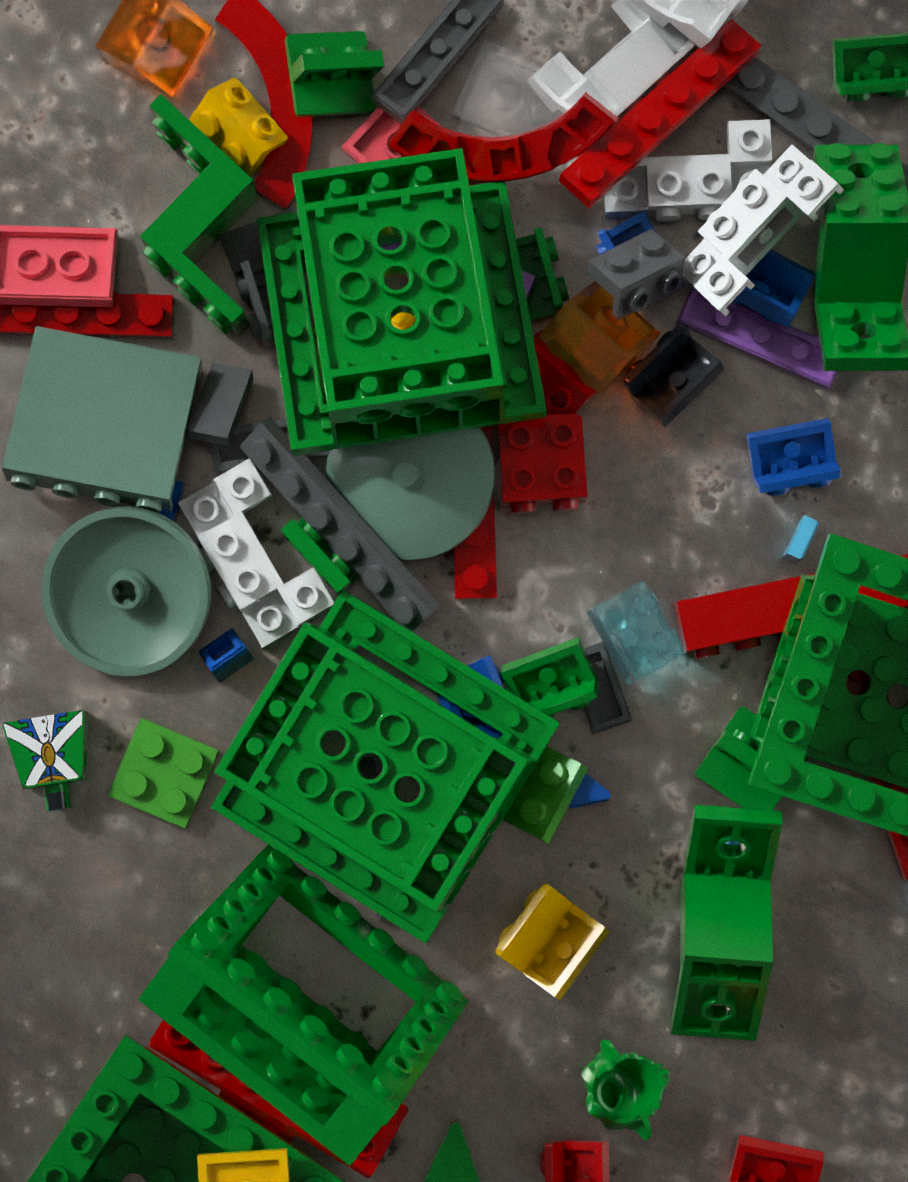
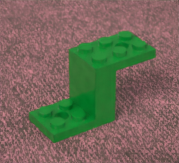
(198, 217)
(862, 259)
(726, 922)

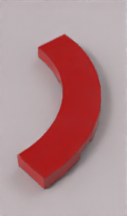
(265, 43)
(514, 155)

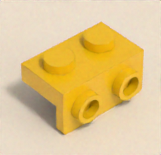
(238, 125)

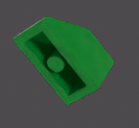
(452, 1159)

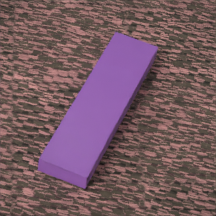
(753, 335)

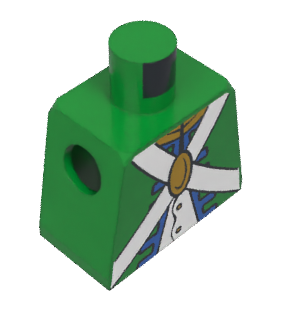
(50, 754)

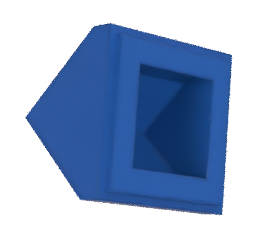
(225, 655)
(589, 793)

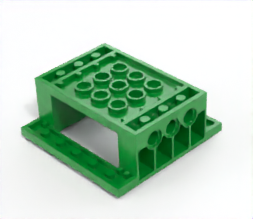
(472, 339)
(807, 698)
(356, 829)
(279, 1036)
(154, 1123)

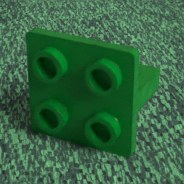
(332, 73)
(731, 762)

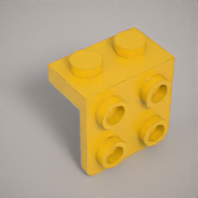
(551, 940)

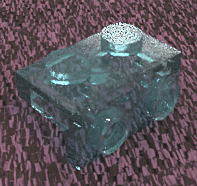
(636, 632)

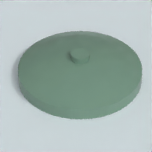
(418, 490)
(126, 591)

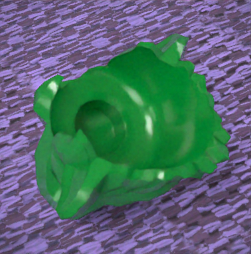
(624, 1089)

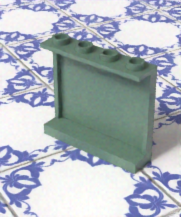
(101, 419)

